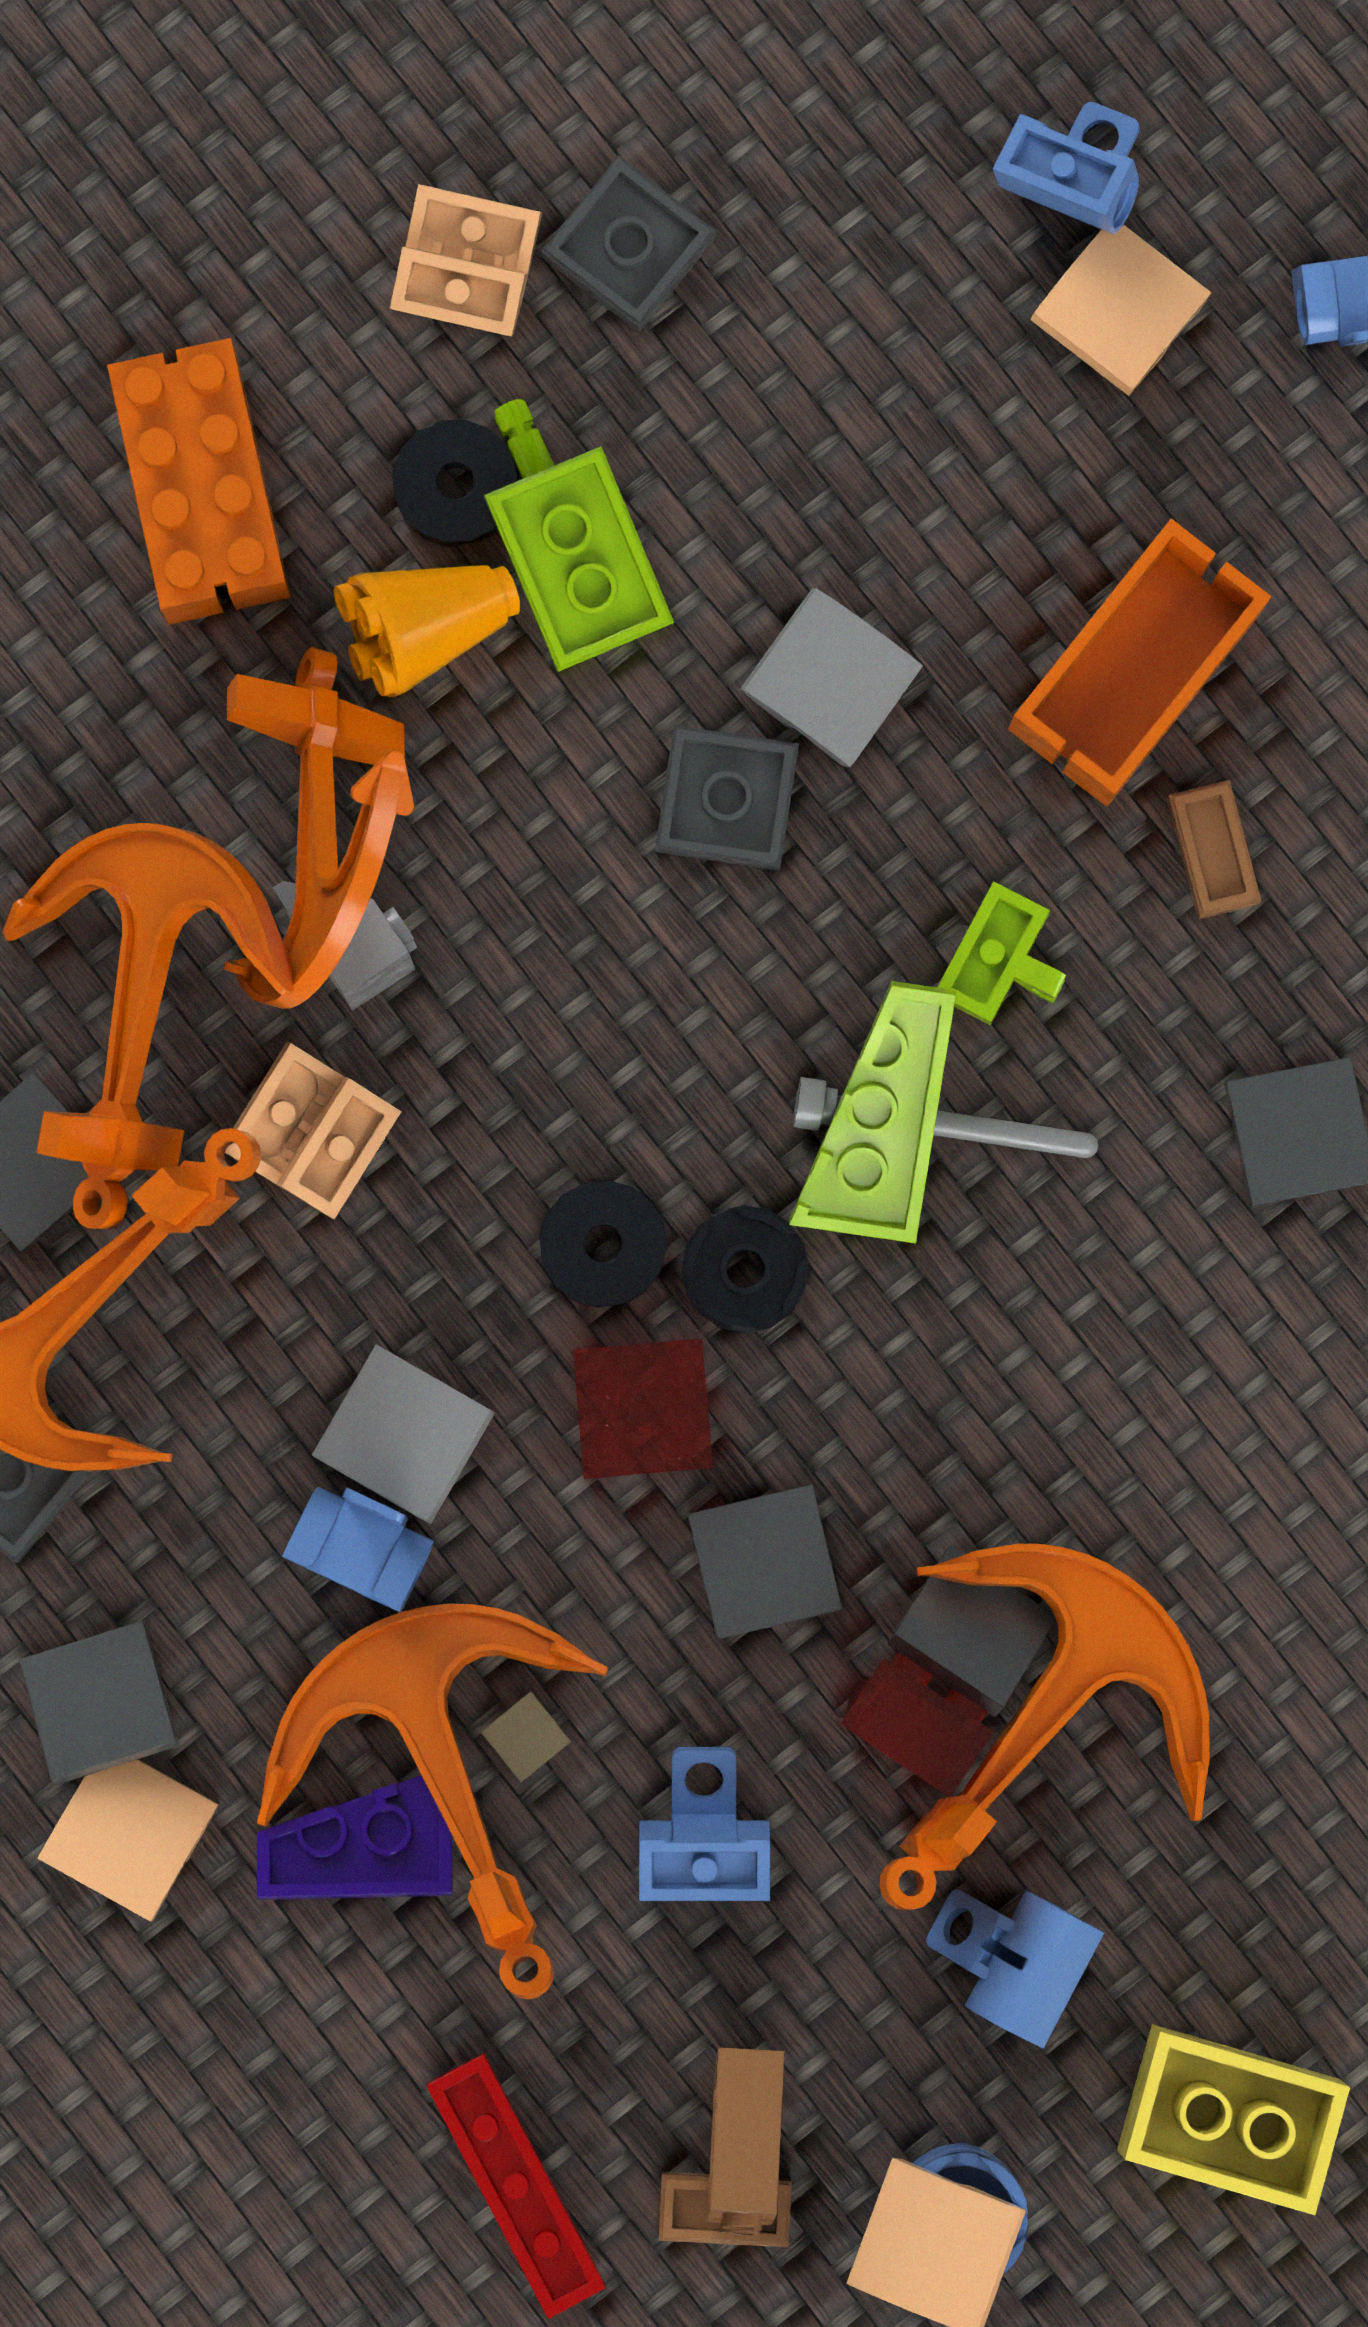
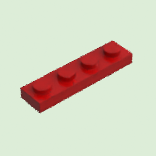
(516, 2185)

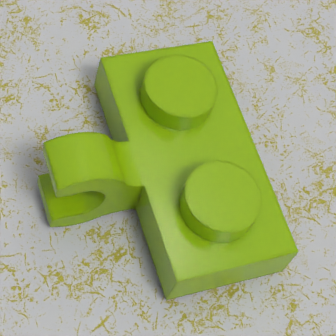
(997, 955)

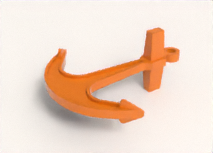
(158, 883)
(326, 898)
(173, 1203)
(1105, 1635)
(404, 1674)

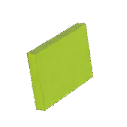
(578, 559)

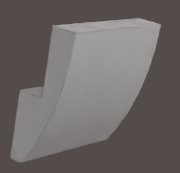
(831, 677)
(403, 1434)

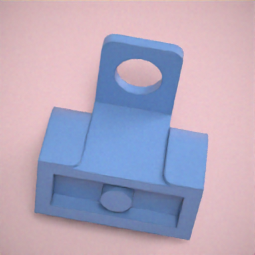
(1070, 174)
(1332, 301)
(359, 1546)
(704, 1847)
(1022, 1962)

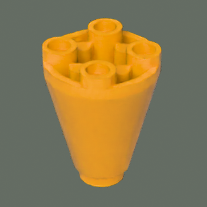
(421, 619)

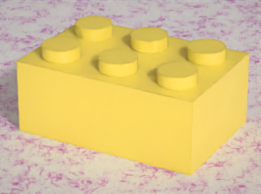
(1233, 2119)

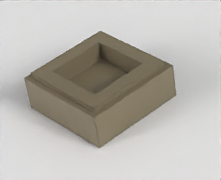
(526, 1736)

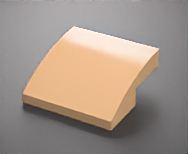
(466, 260)
(1120, 307)
(314, 1129)
(129, 1834)
(936, 2246)

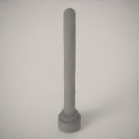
(817, 1105)

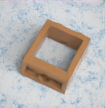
(745, 2140)

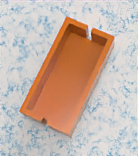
(198, 481)
(1138, 663)

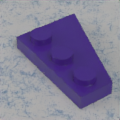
(360, 1849)

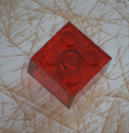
(642, 1409)
(914, 1724)

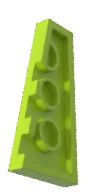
(882, 1133)

